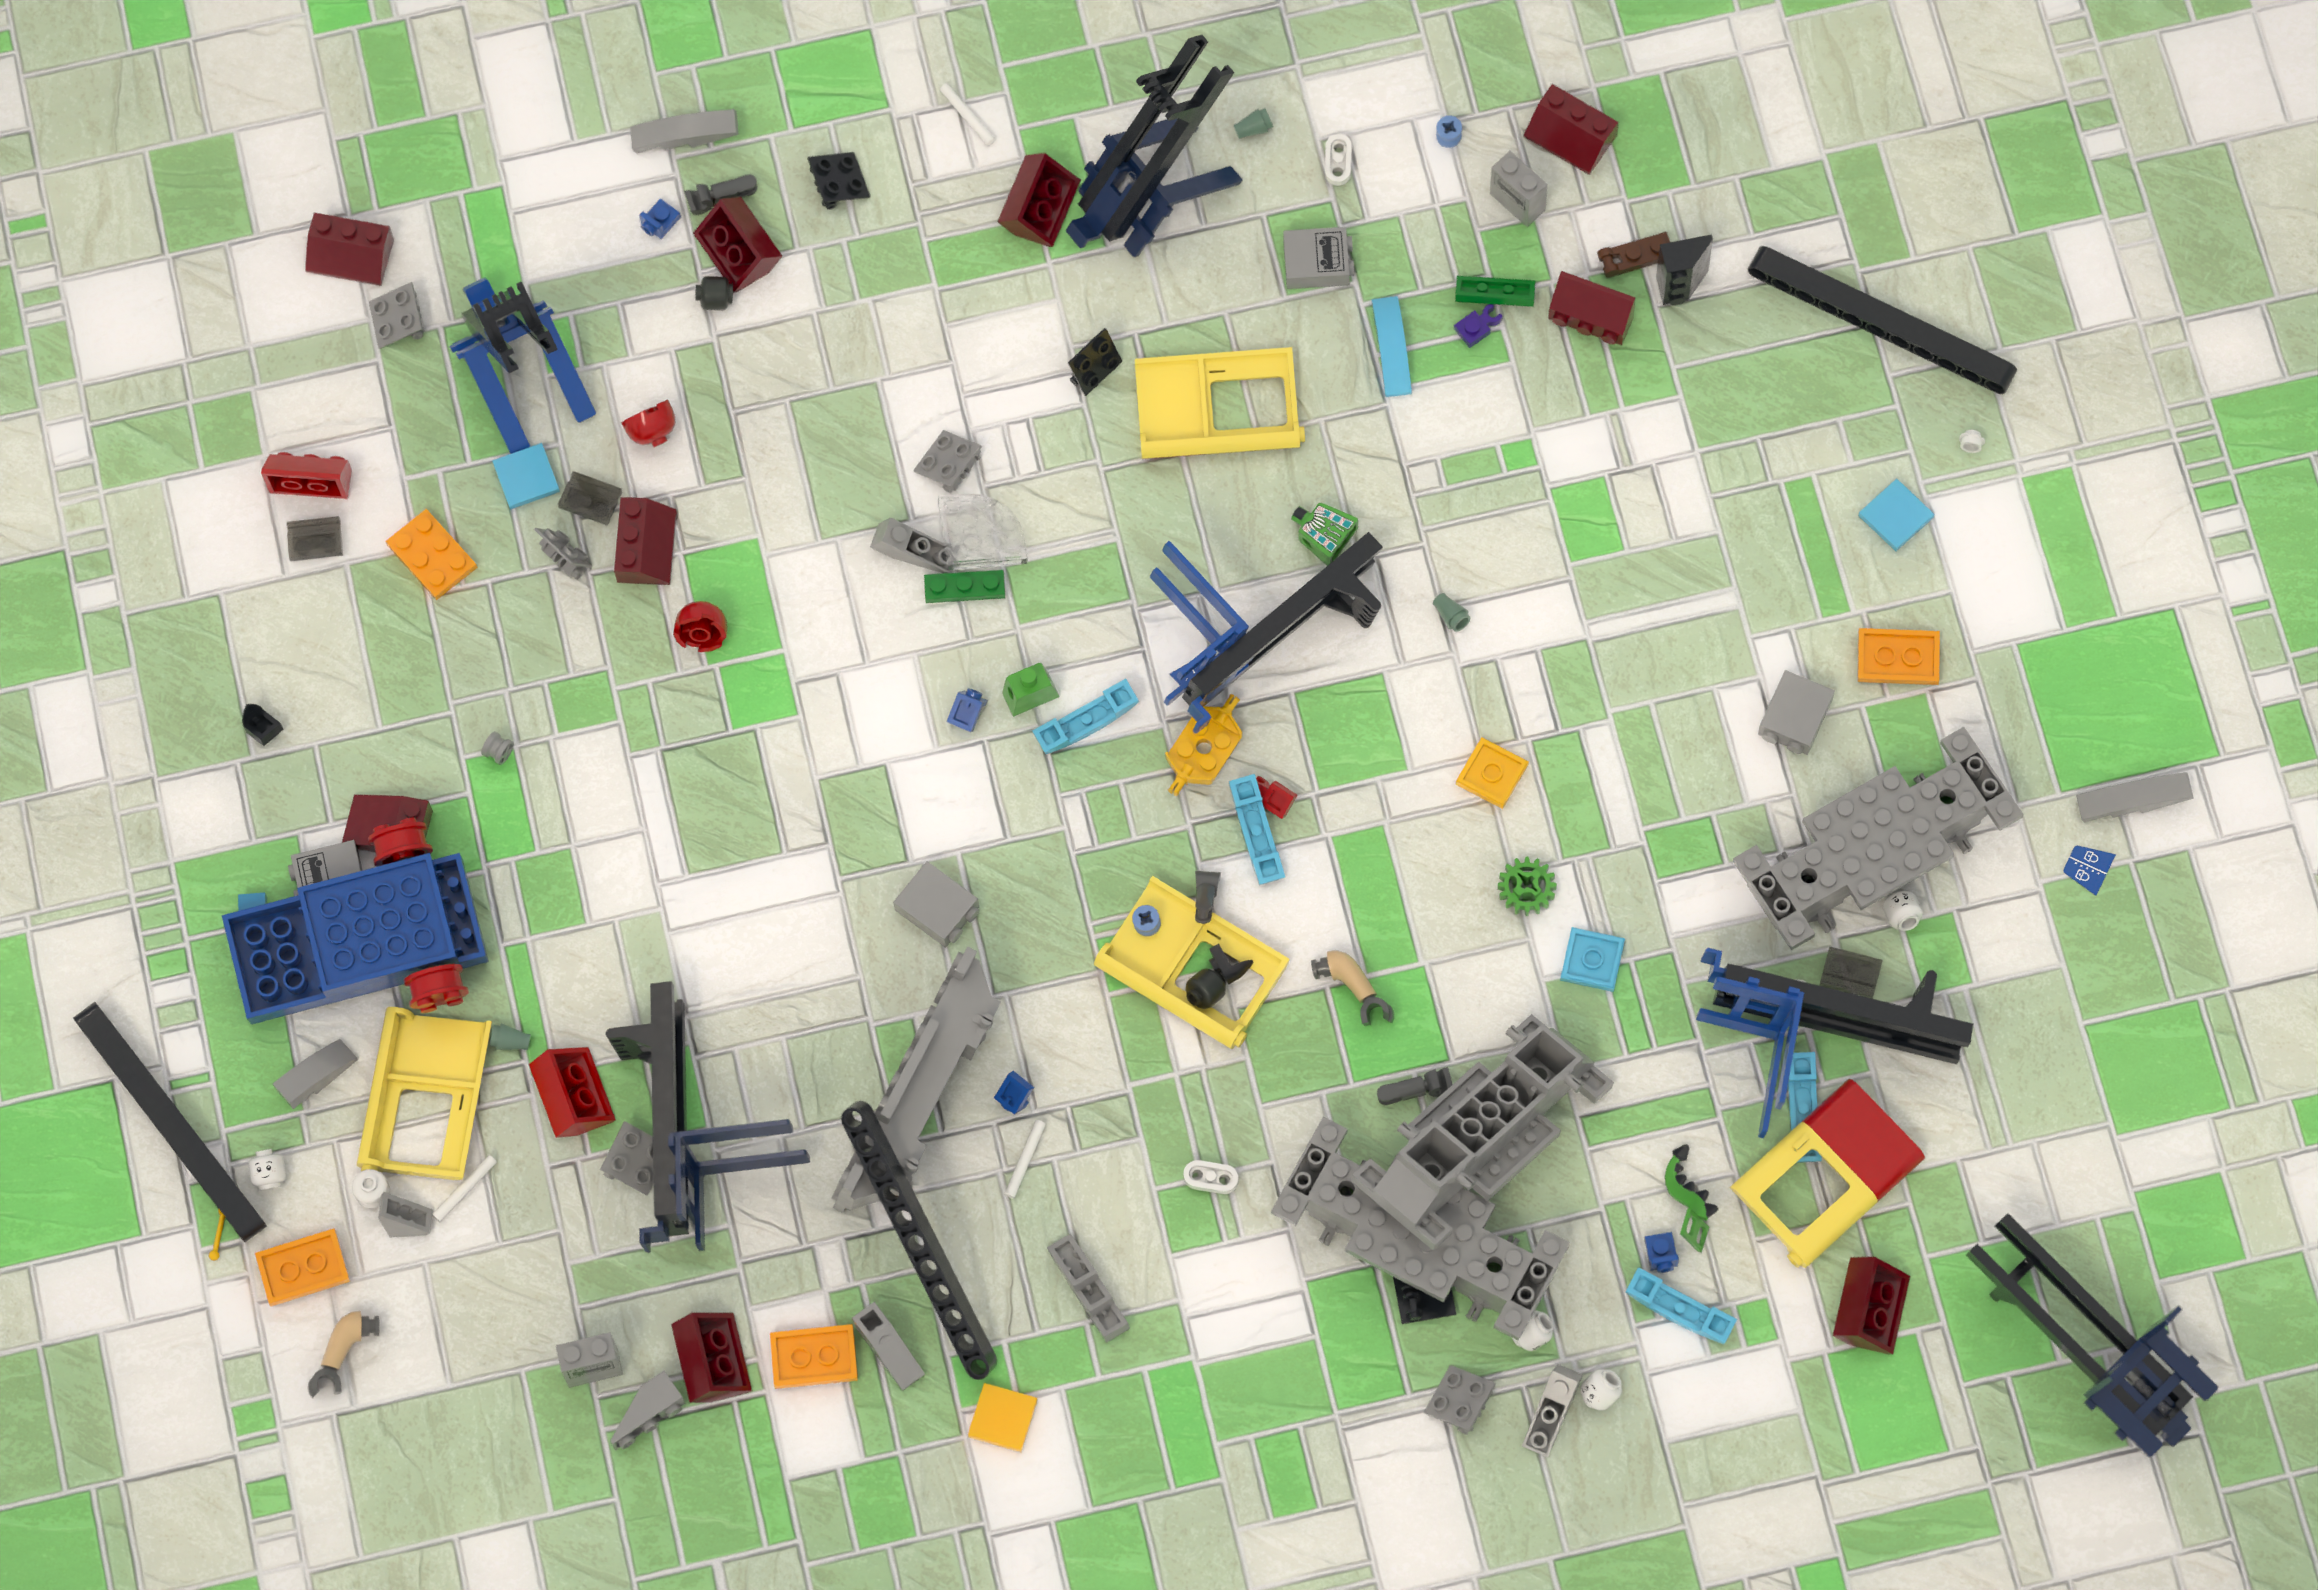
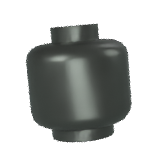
(714, 293)
(1205, 988)

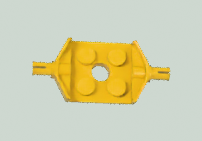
(1220, 733)

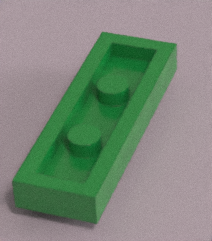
(1495, 291)
(964, 586)

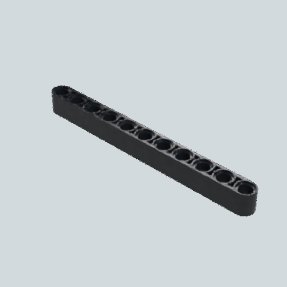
(1882, 320)
(169, 1122)
(921, 1227)

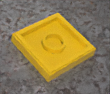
(1492, 773)
(1002, 1417)

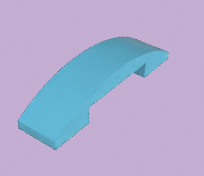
(1392, 346)
(1087, 719)
(1256, 829)
(1803, 1094)
(1680, 1308)

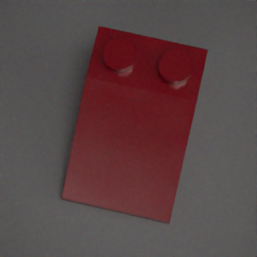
(378, 810)

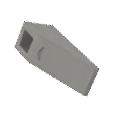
(910, 546)
(887, 1345)
(650, 1405)
(1552, 1410)

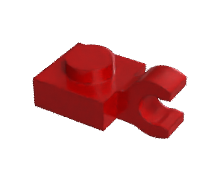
(1276, 797)

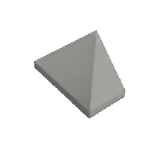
(403, 1217)

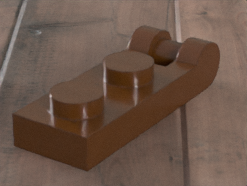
(1632, 255)

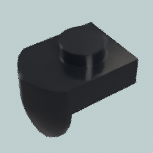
(260, 724)
(1221, 964)

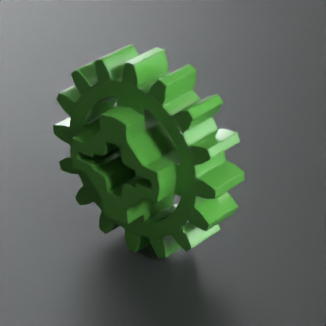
(1534, 878)

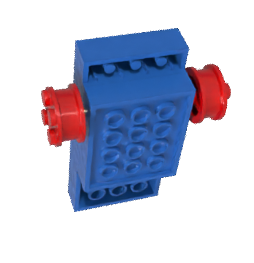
(362, 933)

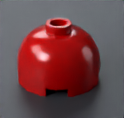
(651, 424)
(700, 626)

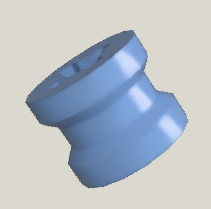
(1451, 137)
(1149, 925)

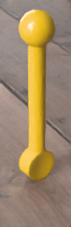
(214, 1254)

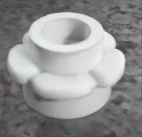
(1971, 441)

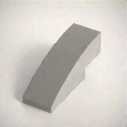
(314, 1073)

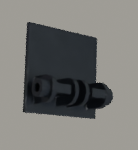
(838, 178)
(1094, 362)
(1418, 1306)

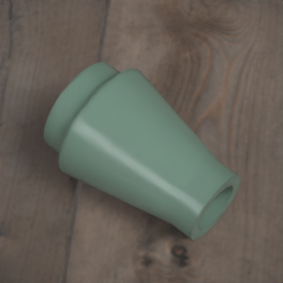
(1255, 123)
(1452, 613)
(508, 1038)

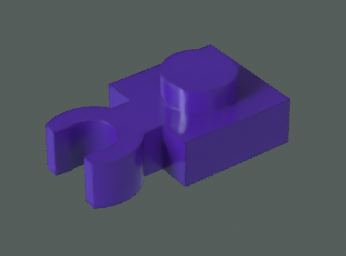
(1475, 327)

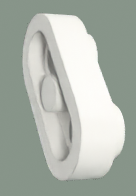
(1338, 161)
(1211, 1177)

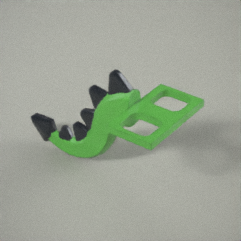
(1686, 1195)

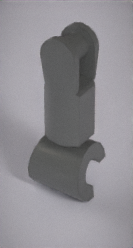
(702, 199)
(1206, 889)
(1434, 1082)

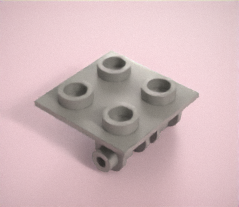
(396, 316)
(948, 460)
(557, 547)
(631, 1158)
(1460, 1398)

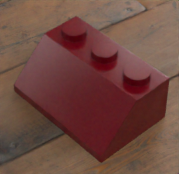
(1571, 129)
(1039, 199)
(737, 243)
(348, 249)
(1591, 308)
(644, 542)
(1871, 1305)
(711, 1357)

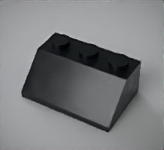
(1682, 268)

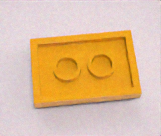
(431, 554)
(1898, 656)
(302, 1267)
(813, 1356)

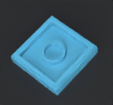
(526, 476)
(1896, 515)
(1592, 959)

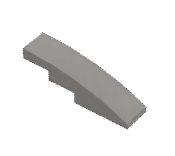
(684, 129)
(2135, 796)
(1088, 1288)

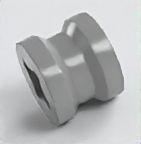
(497, 748)

